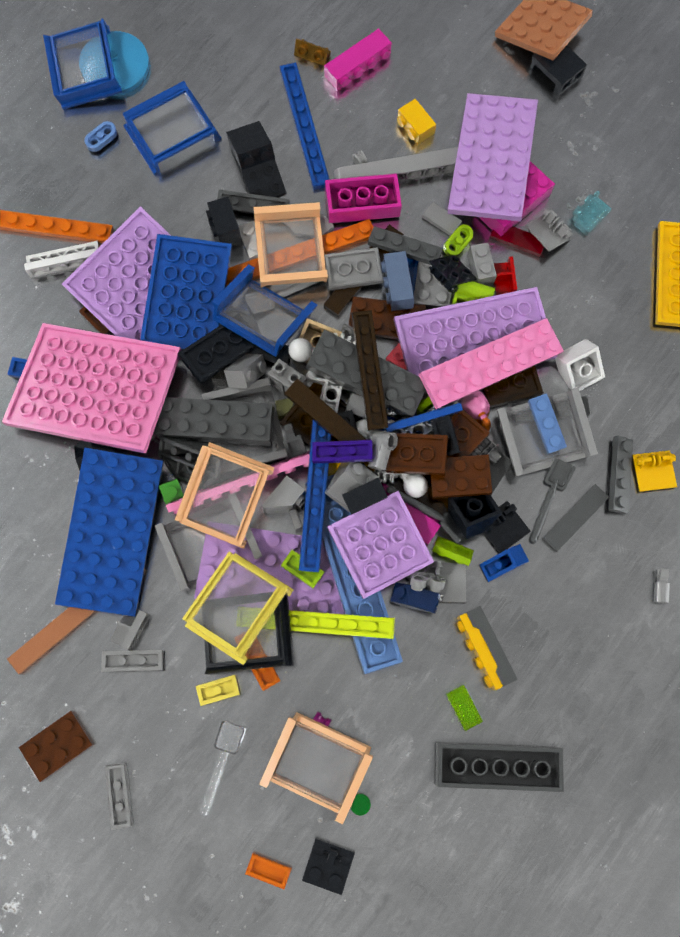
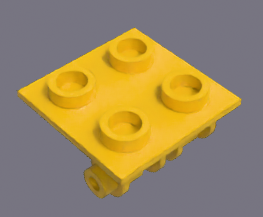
(655, 470)

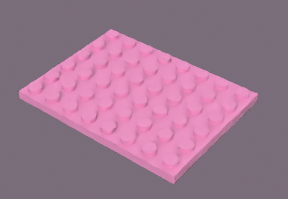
(93, 387)

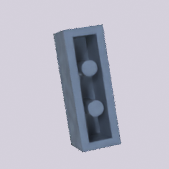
(397, 281)

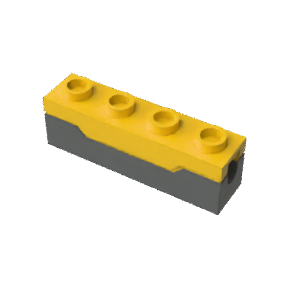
(486, 648)

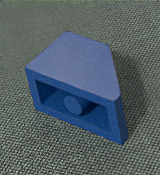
(504, 562)

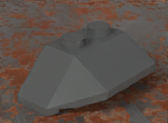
(179, 456)

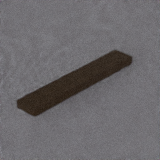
(342, 297)
(369, 370)
(322, 414)

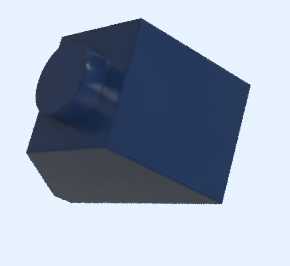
(418, 600)

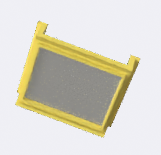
(235, 606)

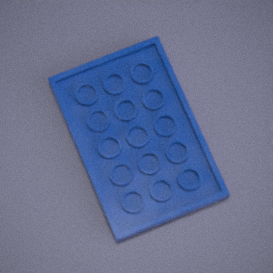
(181, 289)

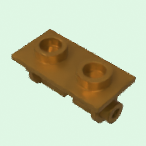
(311, 52)

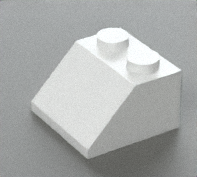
(580, 365)

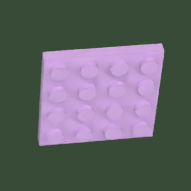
(380, 545)

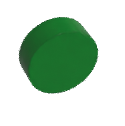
(361, 804)

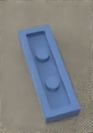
(547, 423)

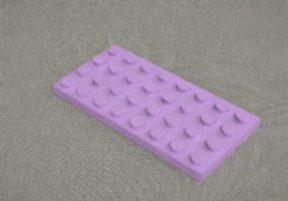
(493, 157)
(455, 329)
(274, 549)

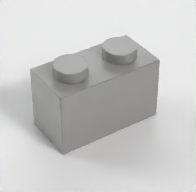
(482, 264)
(245, 371)

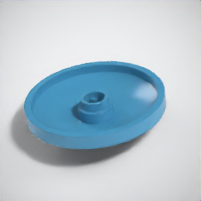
(129, 60)

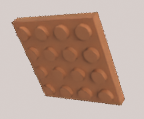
(544, 25)

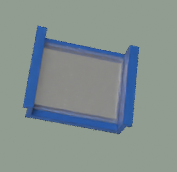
(81, 65)
(167, 125)
(258, 313)

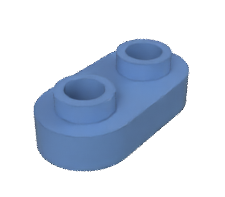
(100, 137)

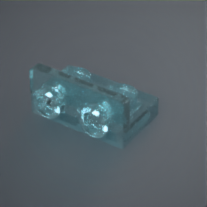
(590, 214)

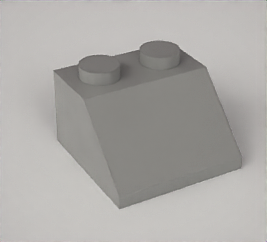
(348, 477)
(285, 498)

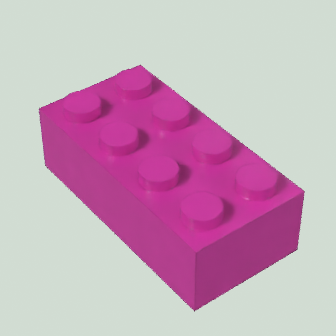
(537, 190)
(363, 198)

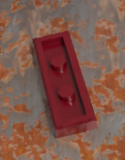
(520, 240)

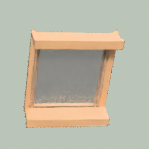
(289, 244)
(223, 493)
(318, 764)

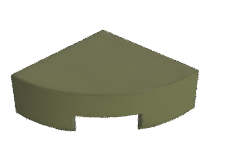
(283, 407)

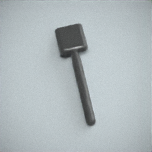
(557, 477)
(446, 519)

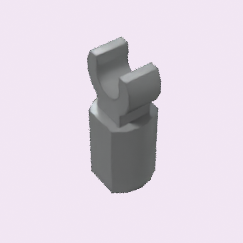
(662, 587)

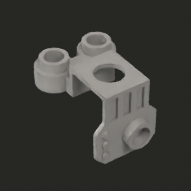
(420, 580)

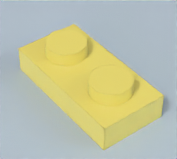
(217, 690)

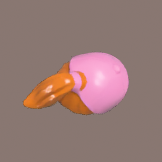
(477, 407)

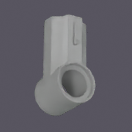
(382, 445)

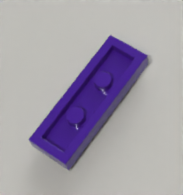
(342, 451)

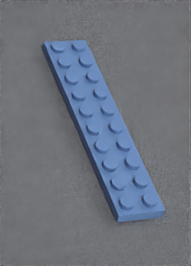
(372, 652)

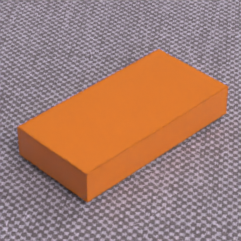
(268, 870)

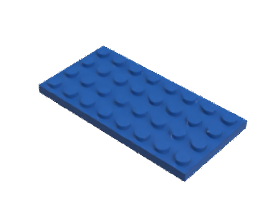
(109, 532)

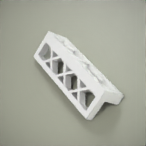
(61, 262)

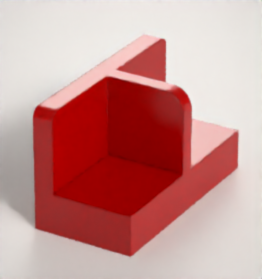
(506, 278)

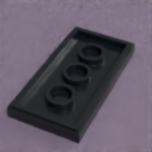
(214, 352)

